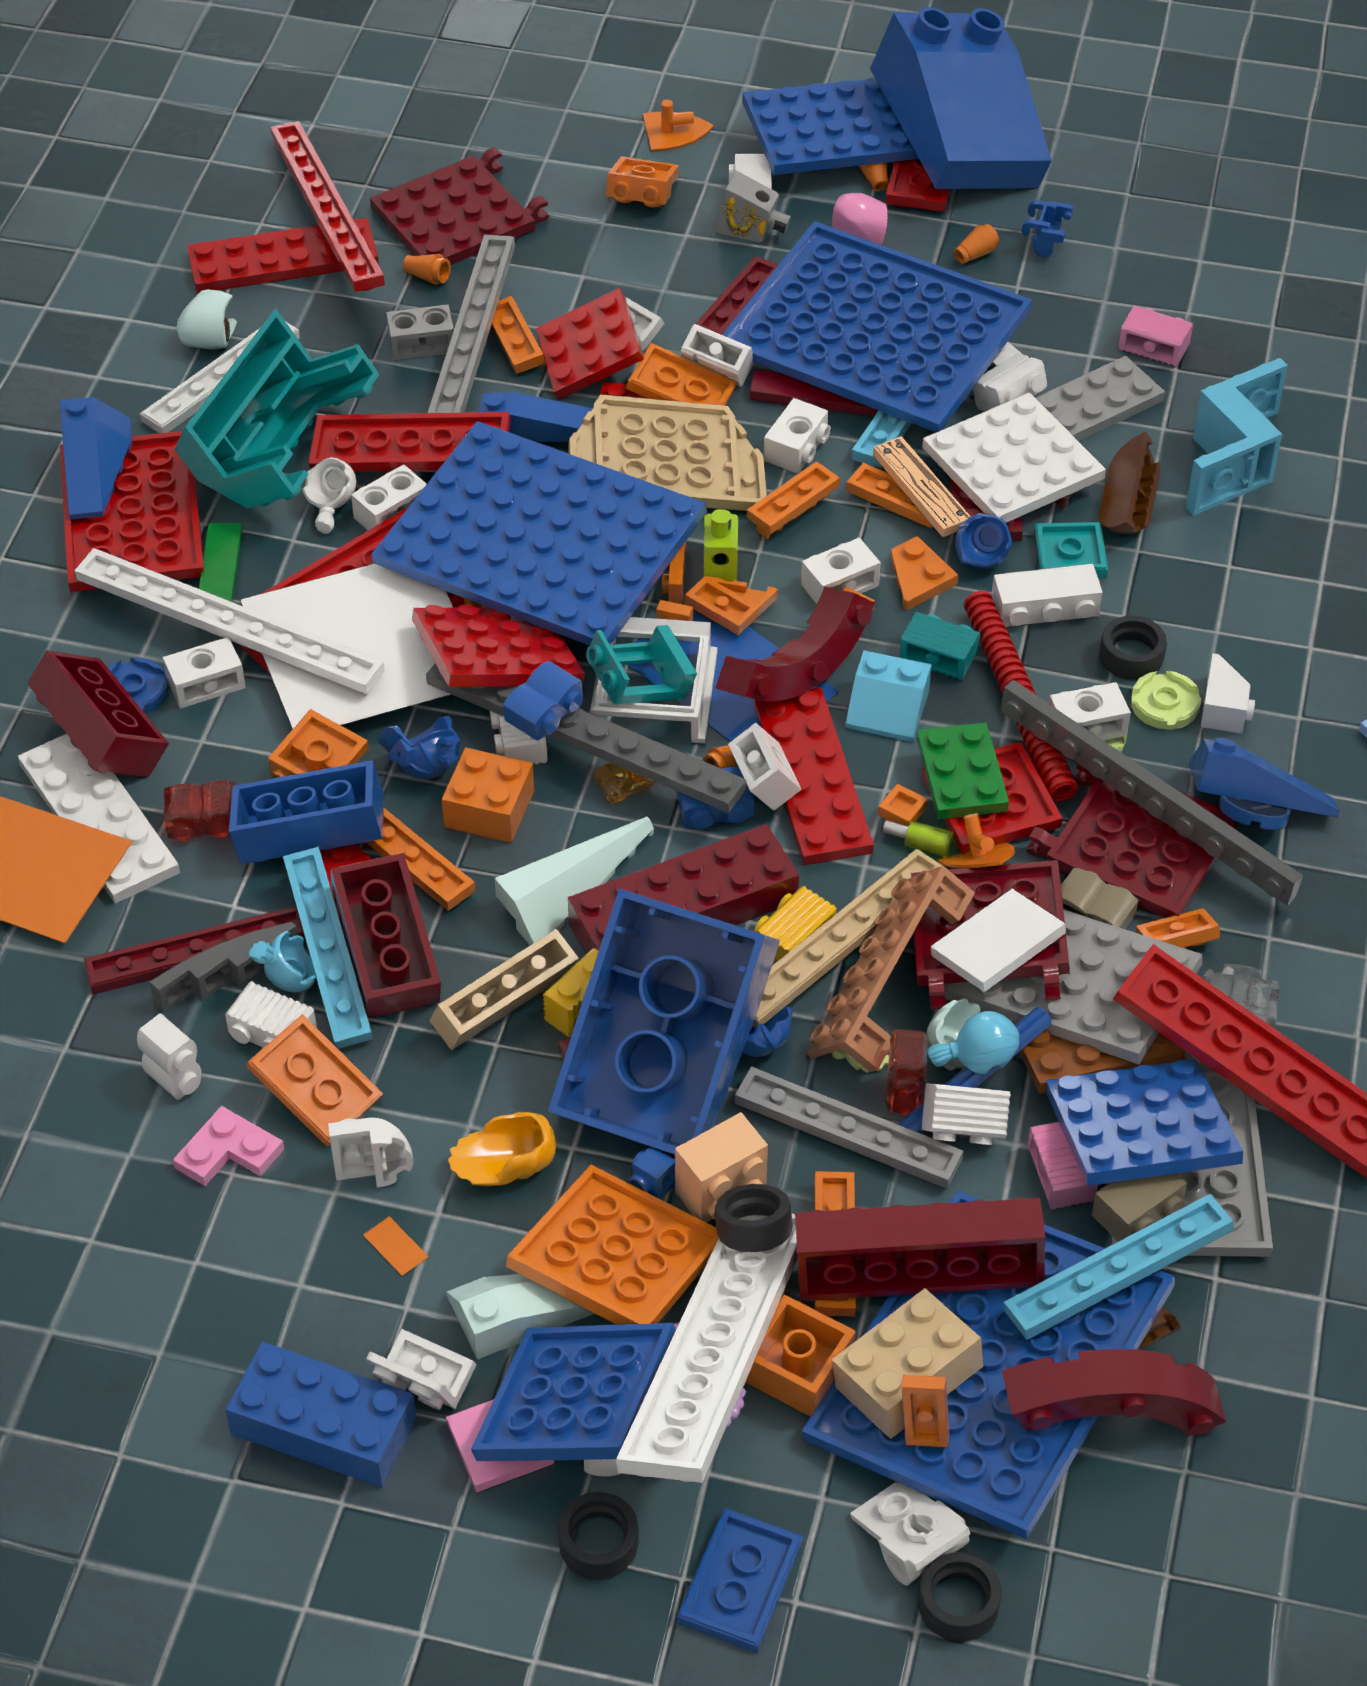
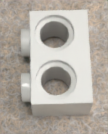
(386, 496)

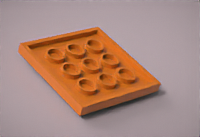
(615, 1249)

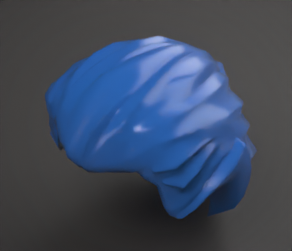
(983, 541)
(770, 1035)

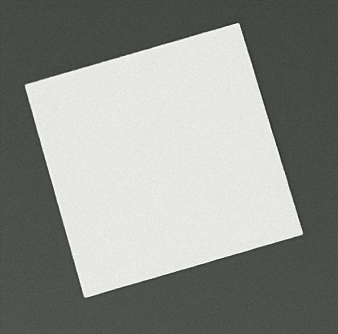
(365, 612)

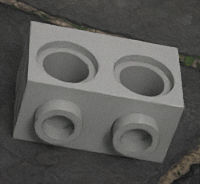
(419, 331)

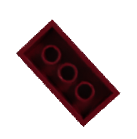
(97, 714)
(385, 935)

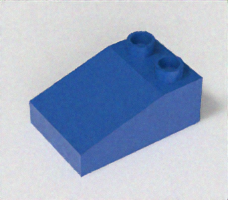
(962, 99)
(662, 1022)

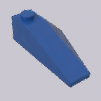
(536, 417)
(93, 453)
(1234, 772)

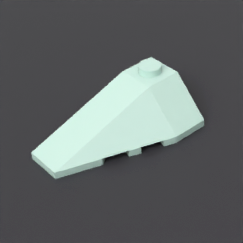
(502, 1307)

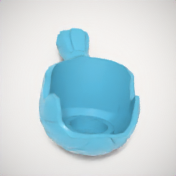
(285, 962)
(982, 1043)

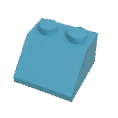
(888, 696)

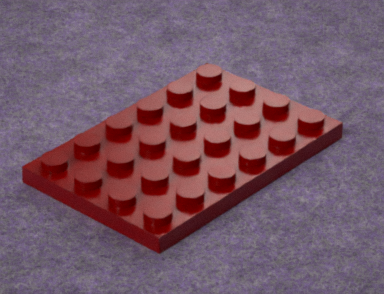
(148, 518)

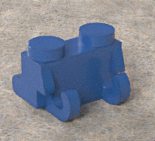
(1047, 226)

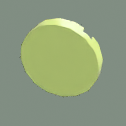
(1165, 700)

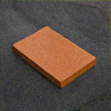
(675, 378)
(313, 1078)

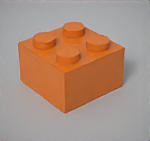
(488, 795)
(798, 1355)

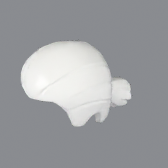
(329, 488)

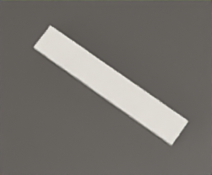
(192, 393)

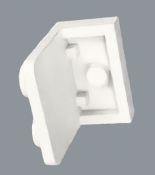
(424, 1369)

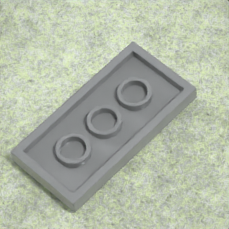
(1102, 398)

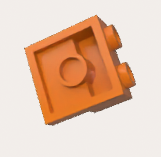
(641, 181)
(316, 745)

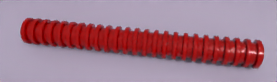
(1007, 667)

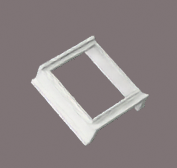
(703, 684)

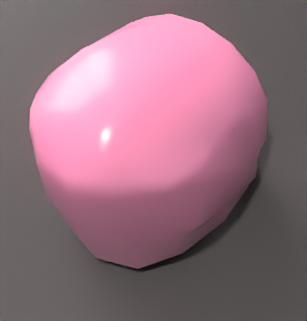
(860, 216)

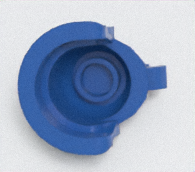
(425, 754)

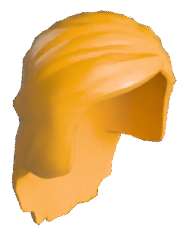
(505, 1150)

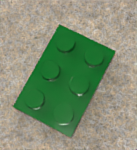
(962, 770)

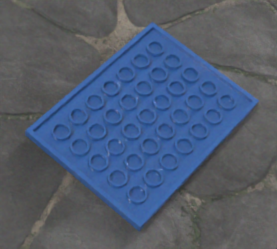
(878, 325)
(540, 534)
(991, 1459)

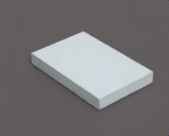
(998, 940)

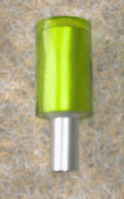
(922, 837)

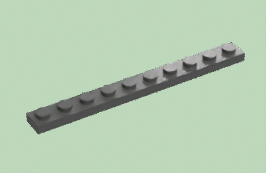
(621, 748)
(1151, 793)

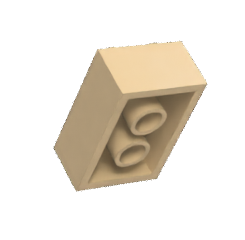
(912, 1340)

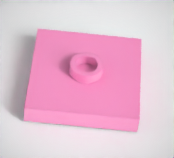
(484, 1474)

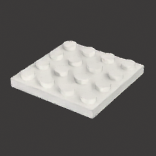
(1013, 458)

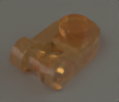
(618, 790)

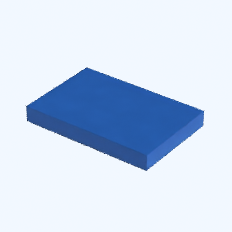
(740, 1580)

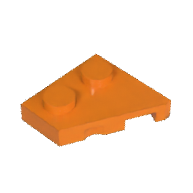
(920, 572)
(729, 602)

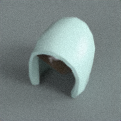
(204, 323)

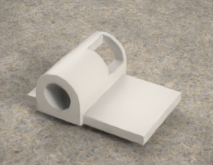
(911, 1529)

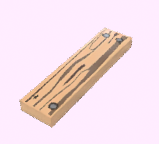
(921, 485)

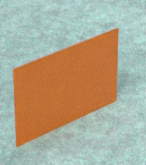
(51, 868)

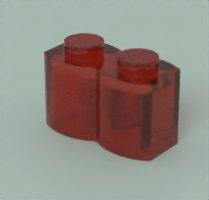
(198, 809)
(906, 1071)

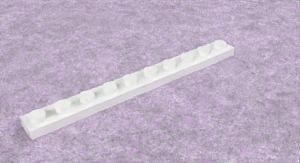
(230, 620)

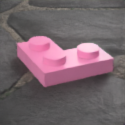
(226, 1138)

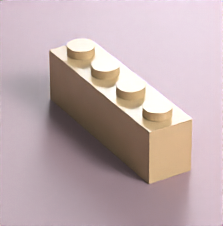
(503, 989)

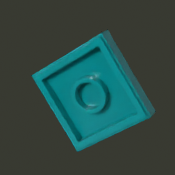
(1070, 545)

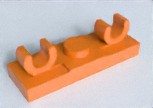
(792, 499)

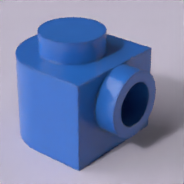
(653, 1172)

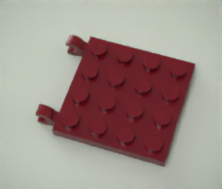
(456, 208)
(1129, 848)
(1034, 881)

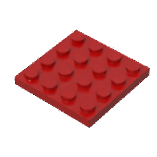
(488, 646)

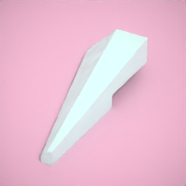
(540, 890)

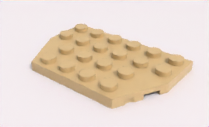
(674, 446)

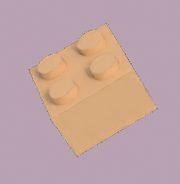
(718, 1162)

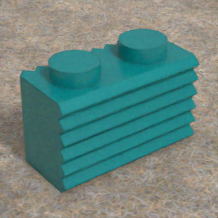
(940, 643)

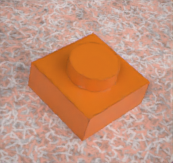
(674, 611)
(902, 806)

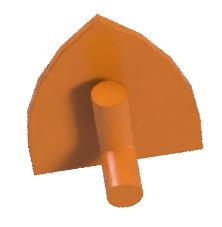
(672, 129)
(982, 848)

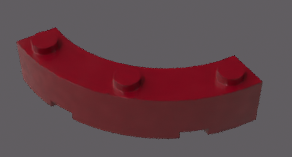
(806, 661)
(1114, 1384)

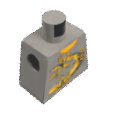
(750, 210)

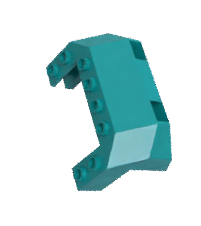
(260, 410)

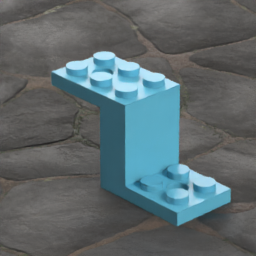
(1236, 436)

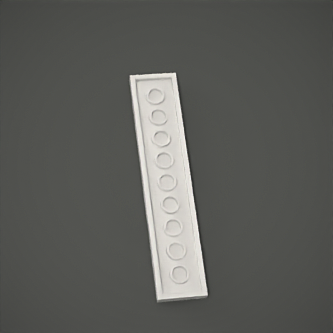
(707, 1362)

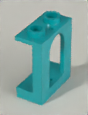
(661, 650)

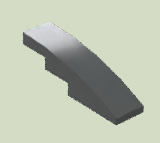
(214, 968)

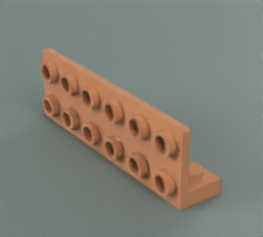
(847, 1020)

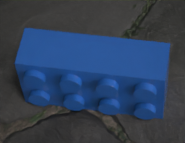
(306, 812)
(321, 1414)

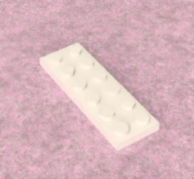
(103, 803)

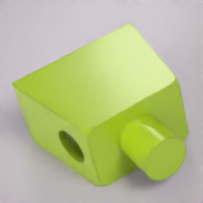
(721, 537)

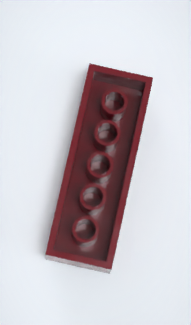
(722, 881)
(920, 1248)

